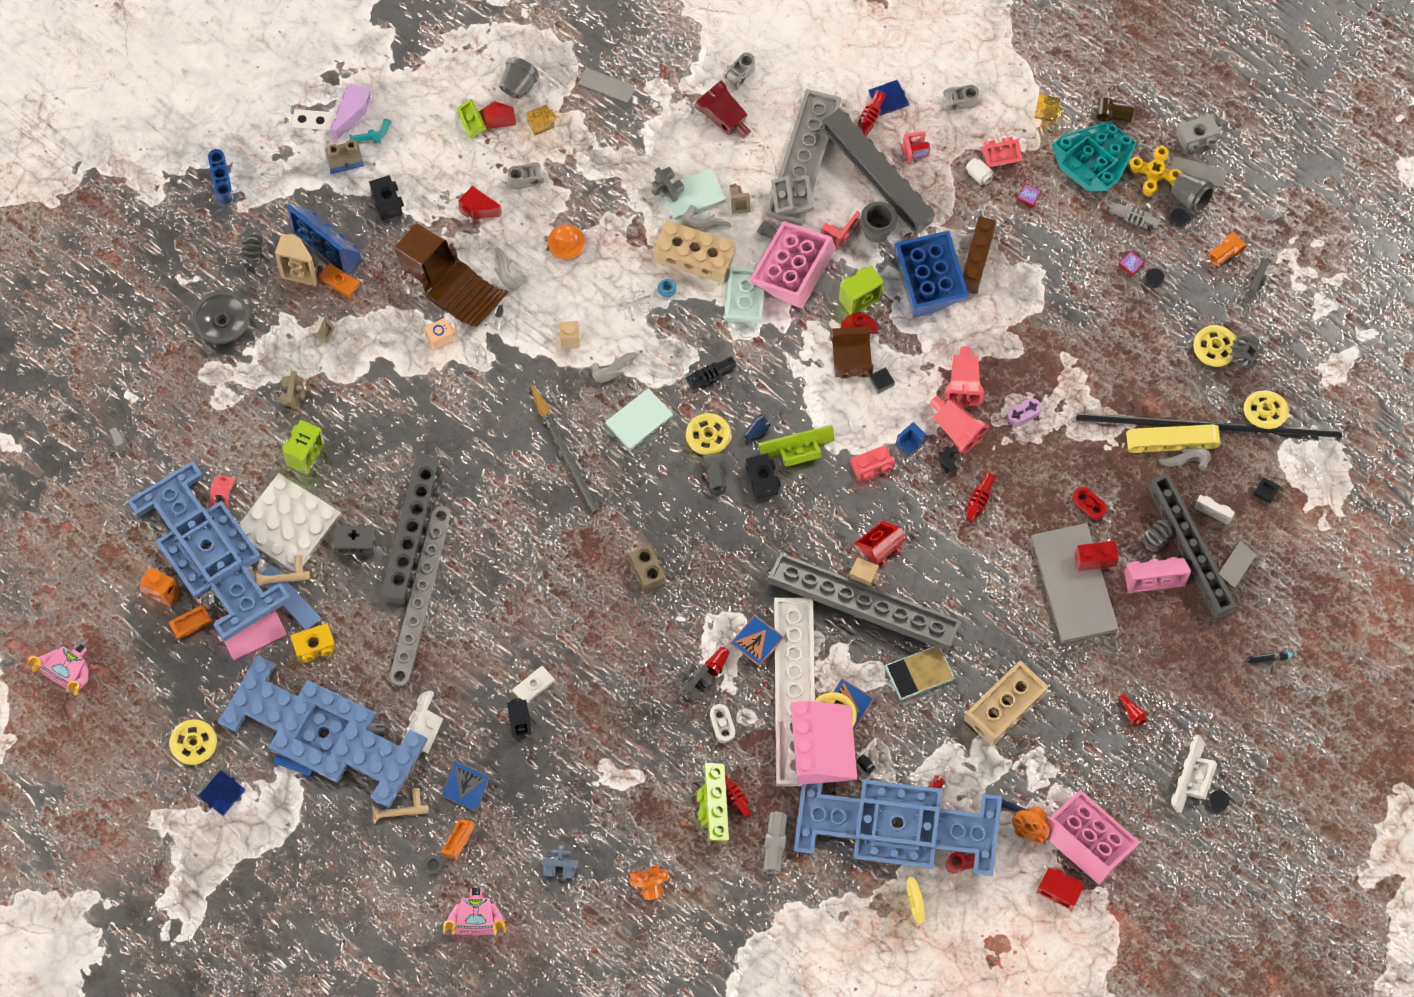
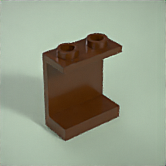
(852, 352)

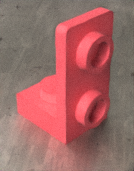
(841, 236)

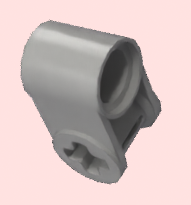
(738, 71)
(959, 97)
(526, 174)

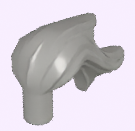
(701, 225)
(504, 273)
(609, 373)
(1193, 454)

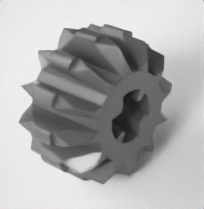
(252, 248)
(1245, 351)
(1157, 535)

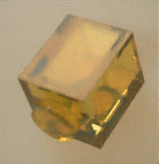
(1048, 108)
(541, 119)

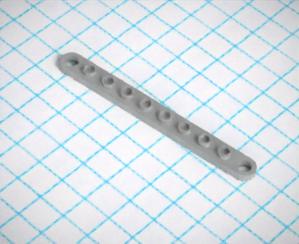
(420, 597)

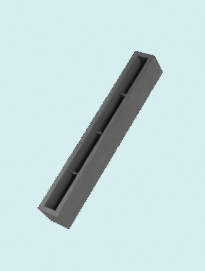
(878, 170)

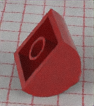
(881, 542)

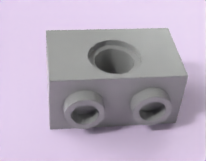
(1205, 126)

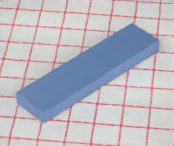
(297, 606)

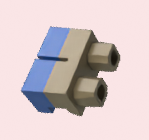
(343, 153)

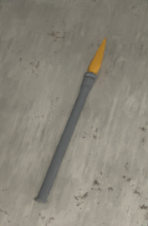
(544, 411)

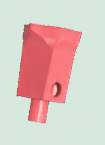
(965, 381)
(959, 424)

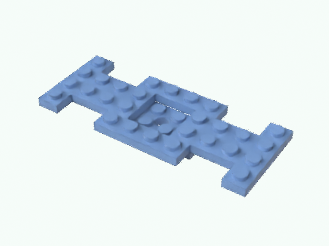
(222, 564)
(299, 726)
(923, 827)

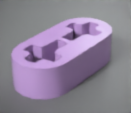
(1025, 416)

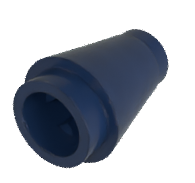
(757, 428)

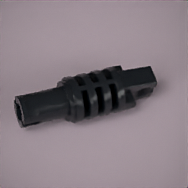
(709, 373)

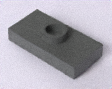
(1259, 278)

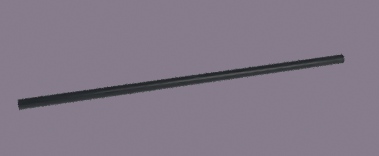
(1222, 426)

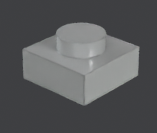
(119, 439)

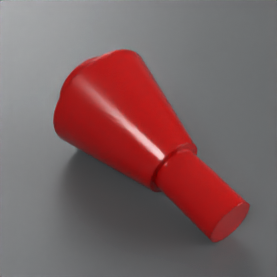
(1135, 713)

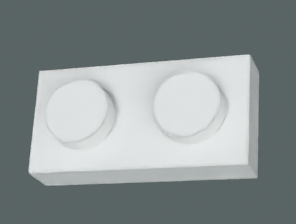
(1220, 512)

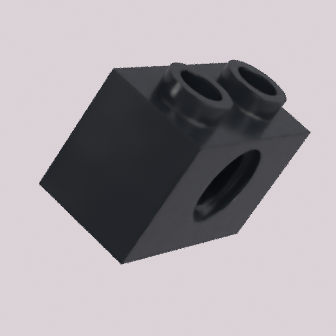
(386, 207)
(762, 486)
(519, 717)

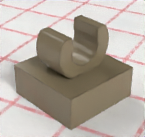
(740, 203)
(323, 329)

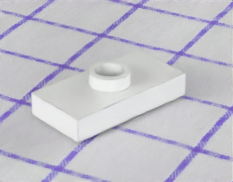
(533, 685)

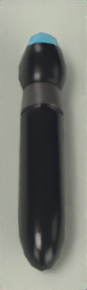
(1283, 655)

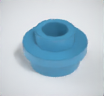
(666, 283)

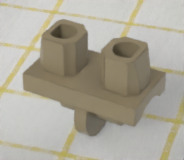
(296, 390)

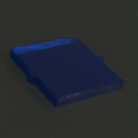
(894, 99)
(221, 793)

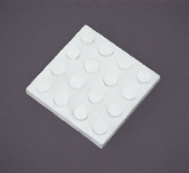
(288, 522)

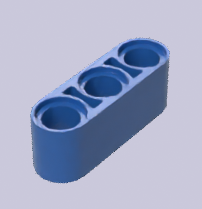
(217, 169)

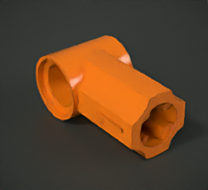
(1231, 246)

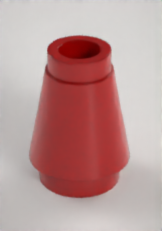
(717, 661)

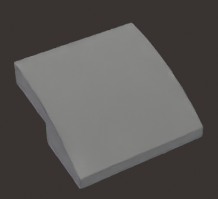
(792, 195)

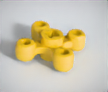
(1154, 171)

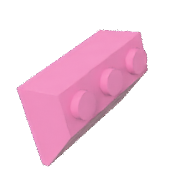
(1156, 574)
(255, 636)

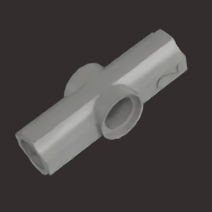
(775, 843)

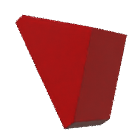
(497, 115)

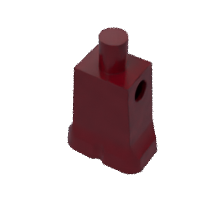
(723, 110)

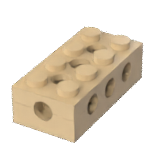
(694, 251)
(1005, 691)

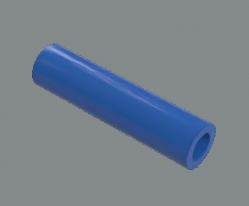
(289, 764)

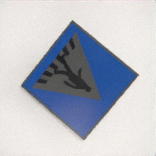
(465, 785)

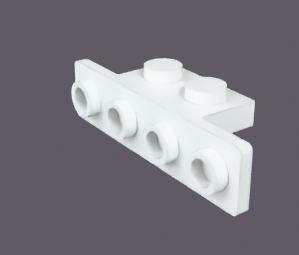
(424, 721)
(1195, 776)

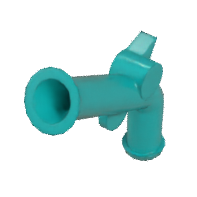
(372, 135)

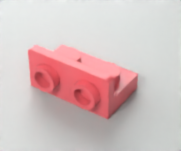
(1001, 153)
(872, 463)

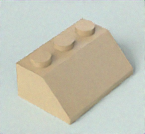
(295, 261)

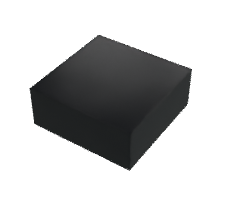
(881, 380)
(1266, 490)

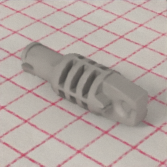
(1134, 215)

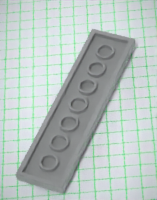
(806, 145)

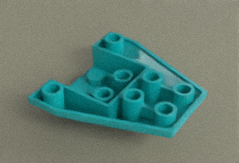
(1094, 155)

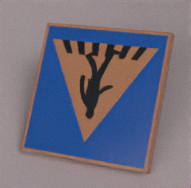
(757, 640)
(860, 699)

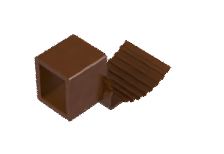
(446, 277)

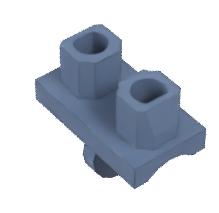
(550, 864)

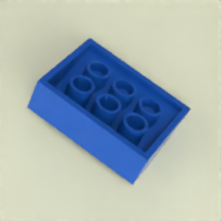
(323, 238)
(930, 273)

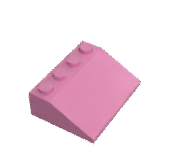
(793, 263)
(823, 742)
(1090, 837)

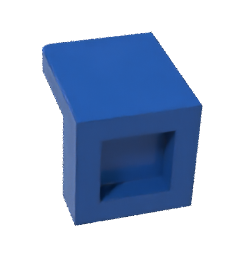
(911, 439)

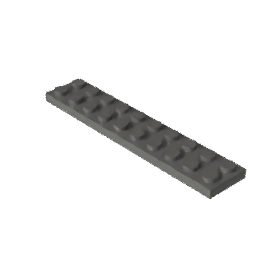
(864, 601)

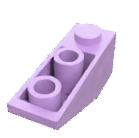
(354, 106)

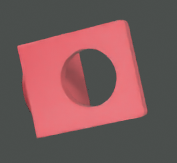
(907, 140)
(221, 486)

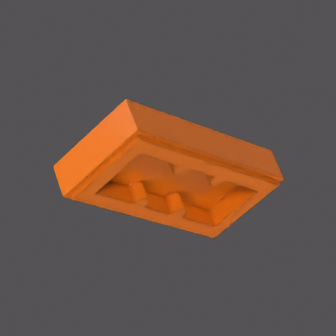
(339, 280)
(190, 622)
(458, 838)

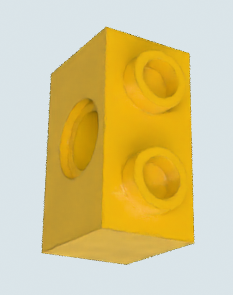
(317, 634)

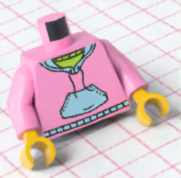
(64, 667)
(475, 916)

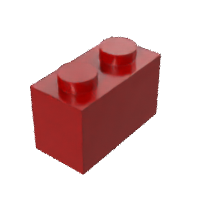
(1096, 555)
(1060, 888)

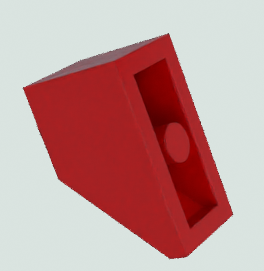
(478, 205)

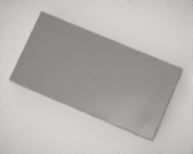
(1076, 597)

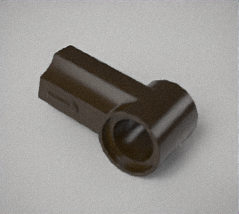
(1109, 110)

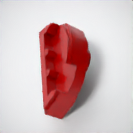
(860, 320)

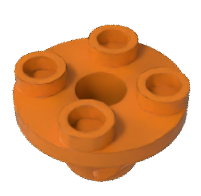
(566, 242)
(1031, 824)
(650, 881)

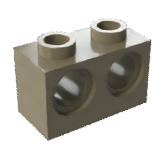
(643, 569)

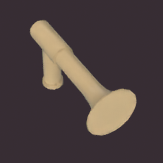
(298, 576)
(417, 809)

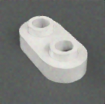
(722, 724)

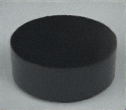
(1179, 217)
(1154, 278)
(866, 764)
(1219, 800)

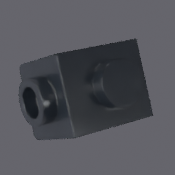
(947, 465)

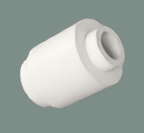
(979, 171)

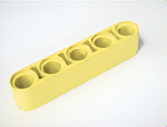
(1173, 438)

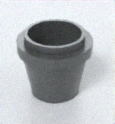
(518, 77)
(1192, 192)
(878, 215)

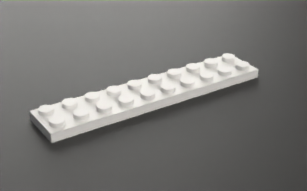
(792, 677)

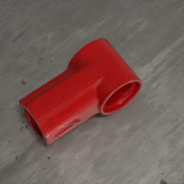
(965, 859)

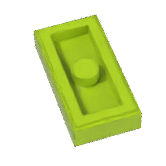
(471, 118)

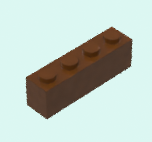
(978, 253)

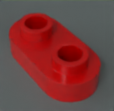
(1091, 502)

